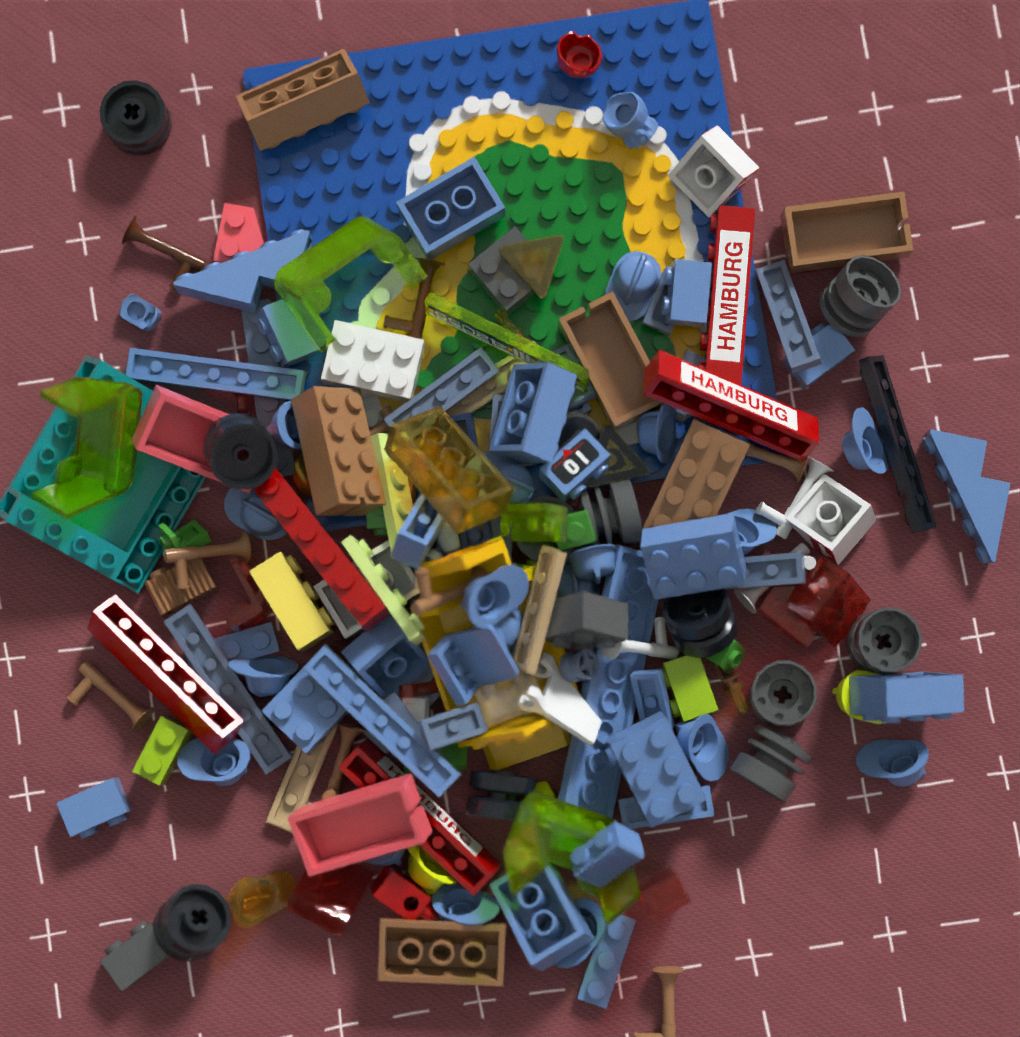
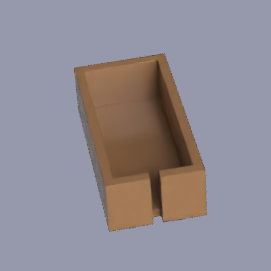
(837, 230)
(613, 357)
(338, 451)
(698, 475)

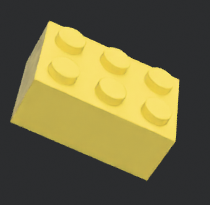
(293, 601)

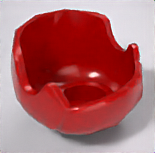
(578, 55)

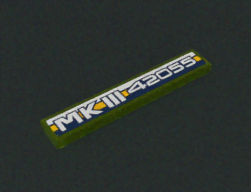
(500, 337)

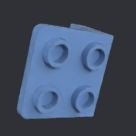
(472, 660)

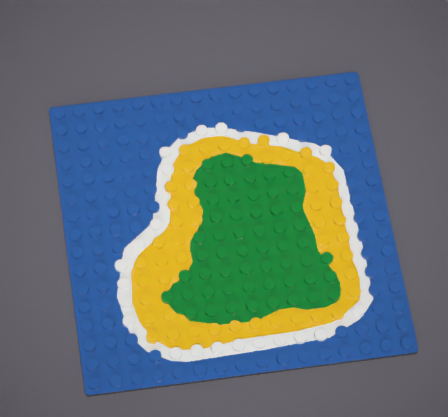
(548, 163)

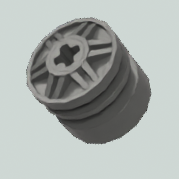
(860, 296)
(613, 514)
(900, 636)
(798, 685)
(771, 763)

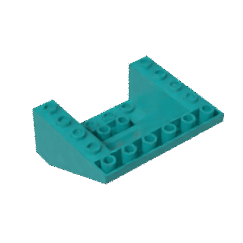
(119, 534)

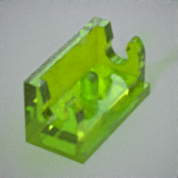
(535, 522)

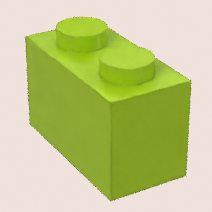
(688, 688)
(162, 750)

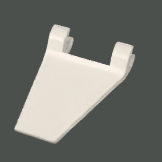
(561, 702)

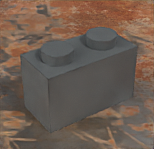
(133, 958)

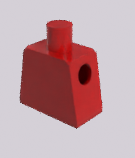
(394, 887)

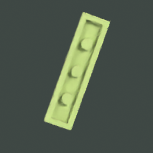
(395, 489)
(391, 598)

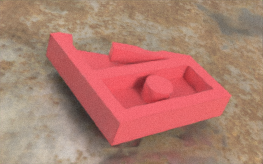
(237, 232)

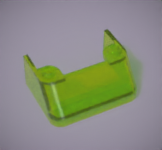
(302, 279)
(103, 446)
(550, 832)

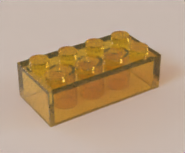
(448, 469)

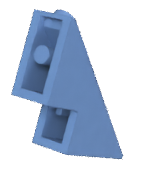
(241, 279)
(978, 498)

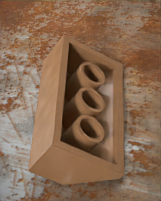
(303, 100)
(441, 952)

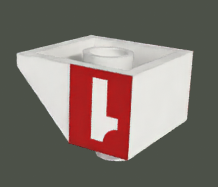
(713, 170)
(831, 518)

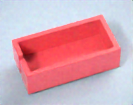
(175, 430)
(360, 825)

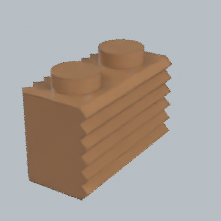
(168, 598)

